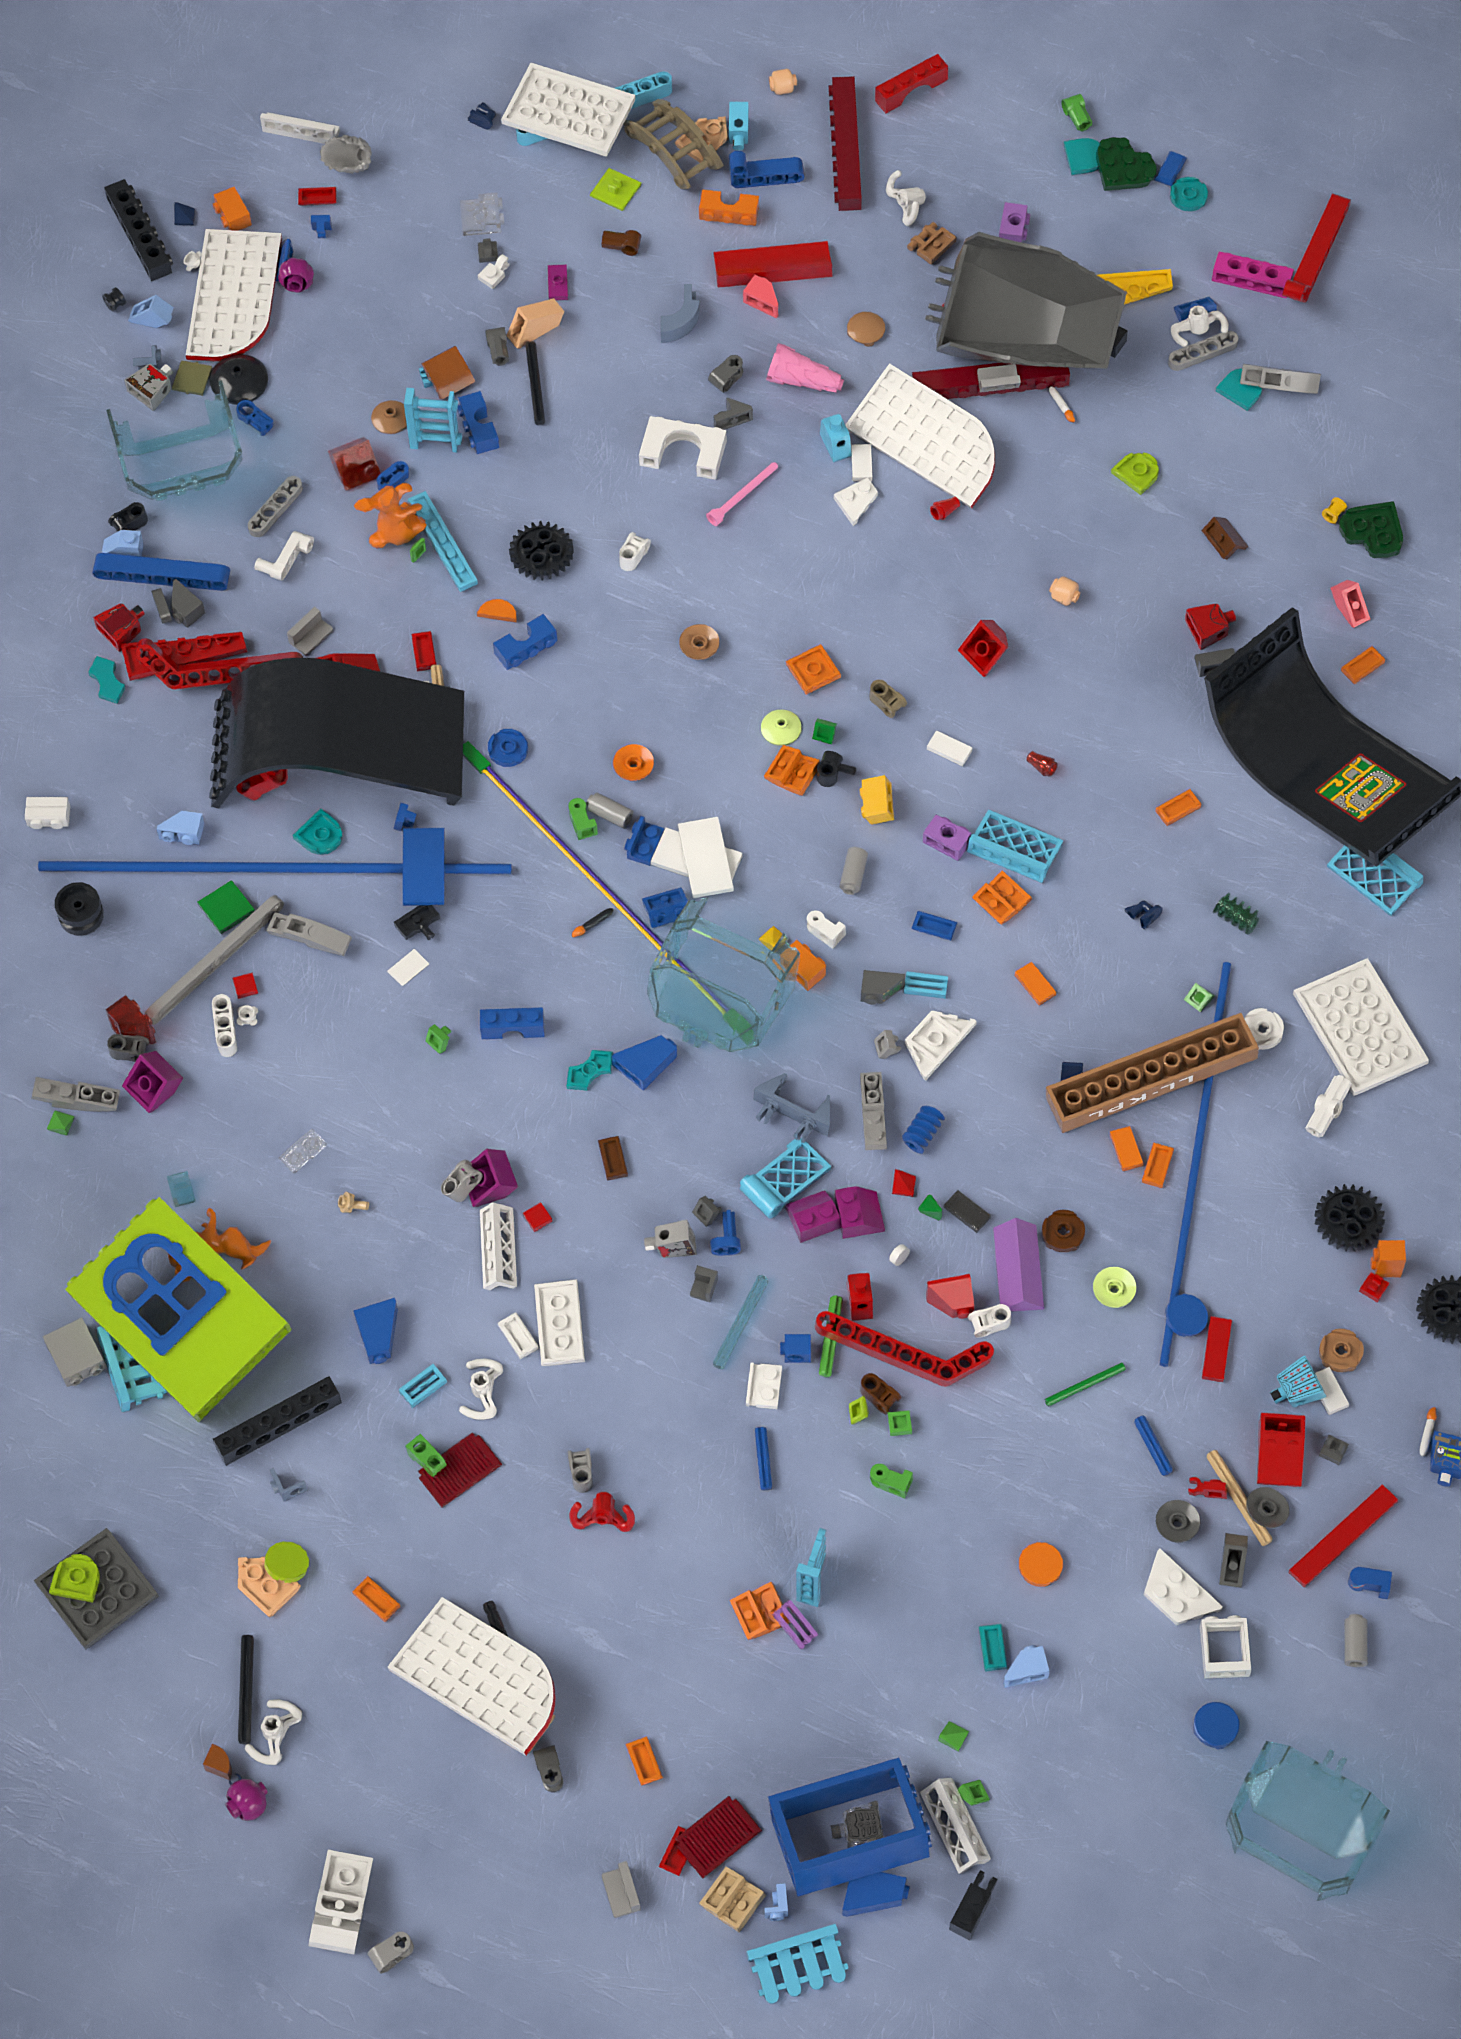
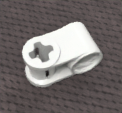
(634, 550)
(988, 1320)

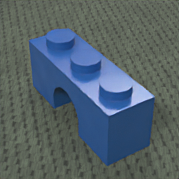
(482, 436)
(513, 652)
(524, 1020)

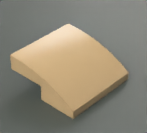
(732, 1899)

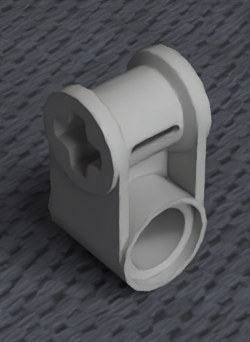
(460, 1182)
(581, 1467)
(389, 1953)

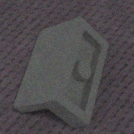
(1210, 661)

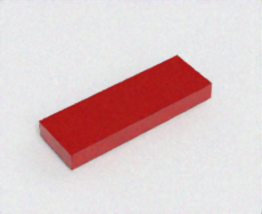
(1216, 1349)

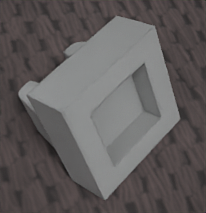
(886, 1044)

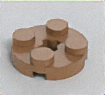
(1333, 1359)

